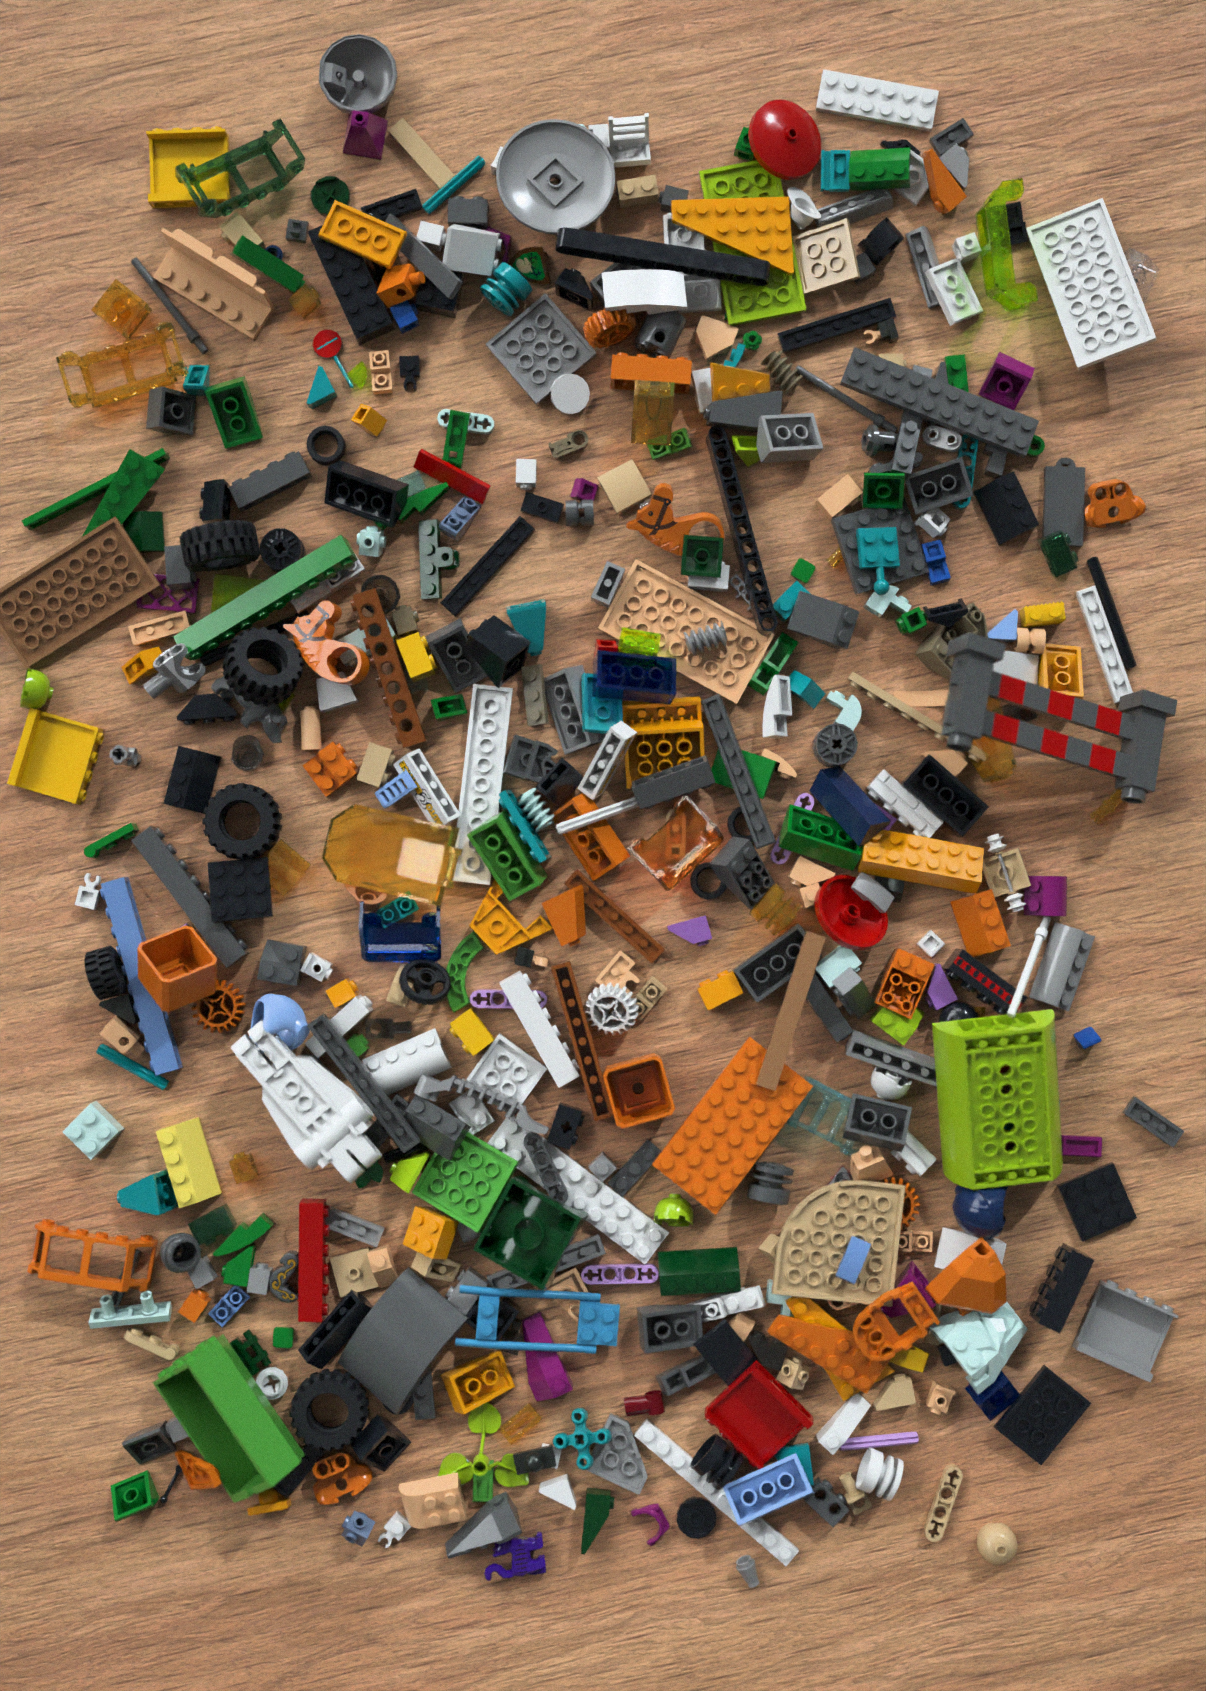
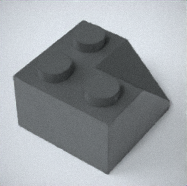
(282, 962)

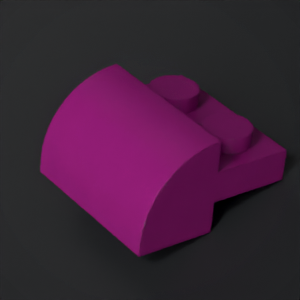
(1046, 896)

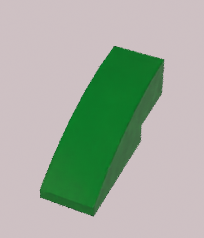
(772, 663)
(244, 1235)

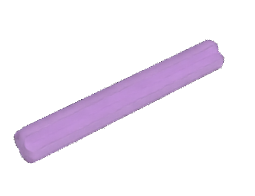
(880, 1441)

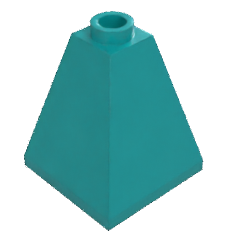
(530, 623)
(149, 1195)

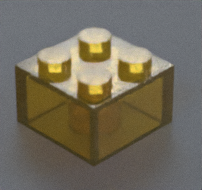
(121, 309)

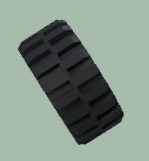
(219, 545)
(268, 646)
(218, 809)
(314, 1431)

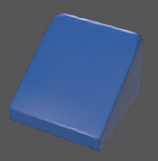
(1086, 1038)

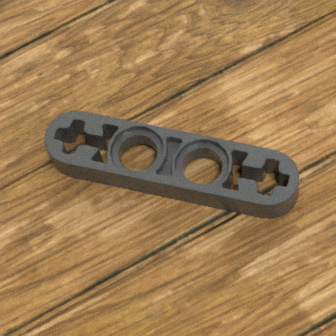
(547, 1167)

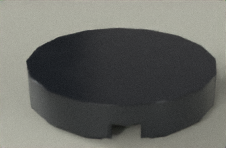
(696, 1517)

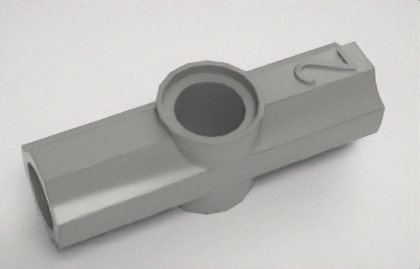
(125, 756)

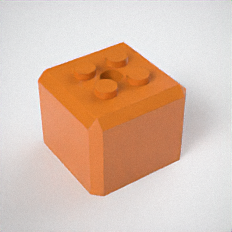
(177, 968)
(639, 1108)

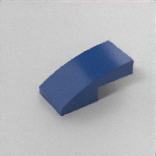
(936, 563)

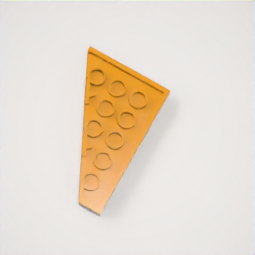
(749, 225)

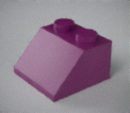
(1006, 381)

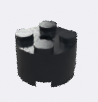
(881, 241)

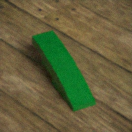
(421, 502)

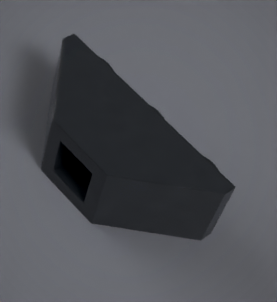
(207, 708)

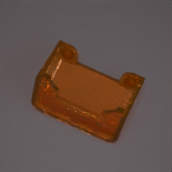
(678, 844)

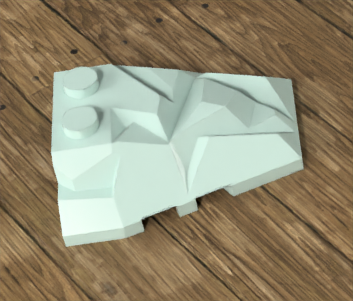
(981, 1342)

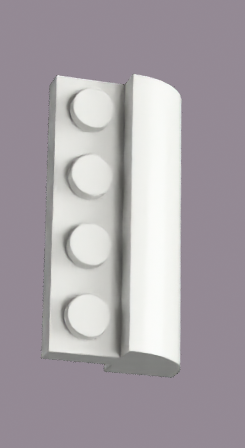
(406, 1062)

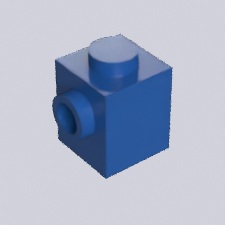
(405, 316)

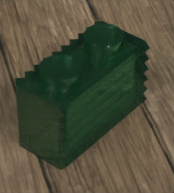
(1058, 553)
(213, 1224)

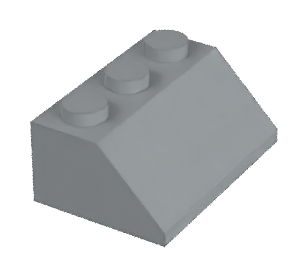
(788, 438)

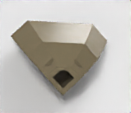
(934, 647)

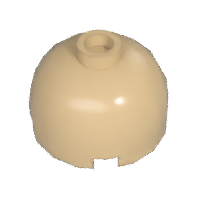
(997, 1543)

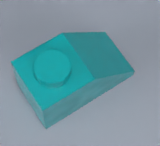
(786, 602)

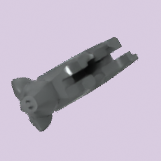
(270, 716)

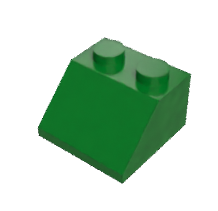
(883, 490)

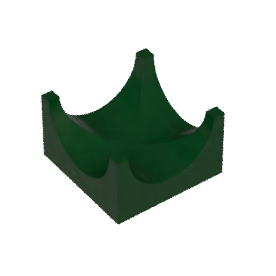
(529, 1232)

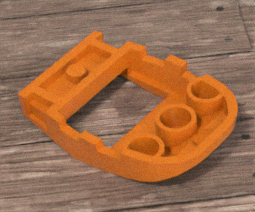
(877, 1335)

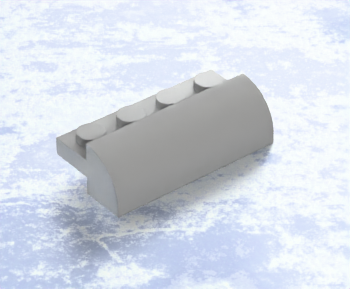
(1061, 966)

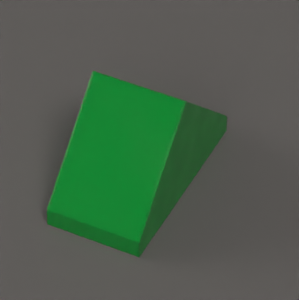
(448, 707)

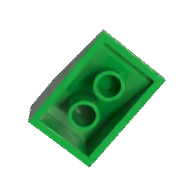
(234, 412)

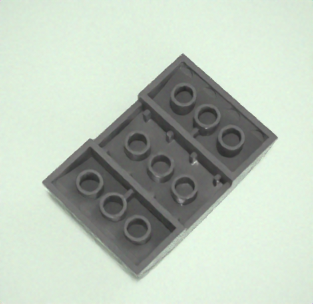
(401, 1339)

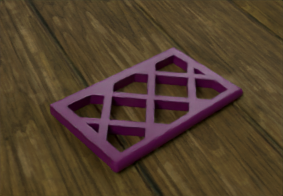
(176, 607)

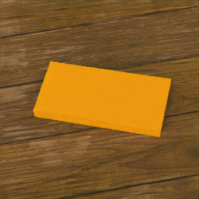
(362, 234)

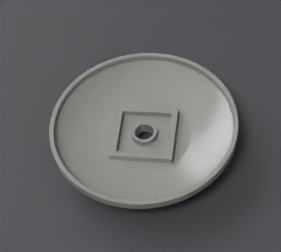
(559, 151)

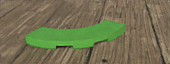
(457, 970)

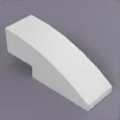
(777, 708)

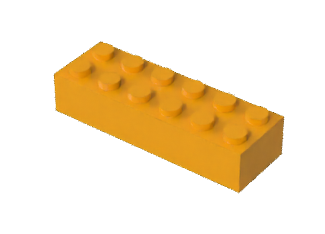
(923, 861)

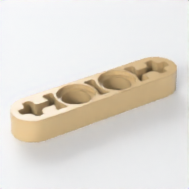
(946, 1503)

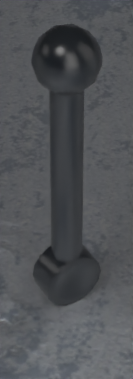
(163, 1499)

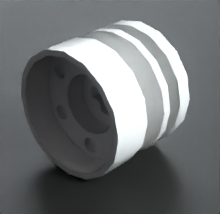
(883, 1475)

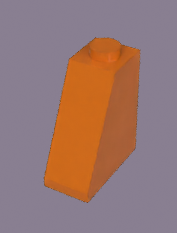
(567, 915)

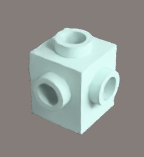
(371, 541)

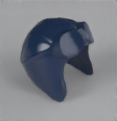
(980, 1211)

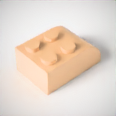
(433, 1501)

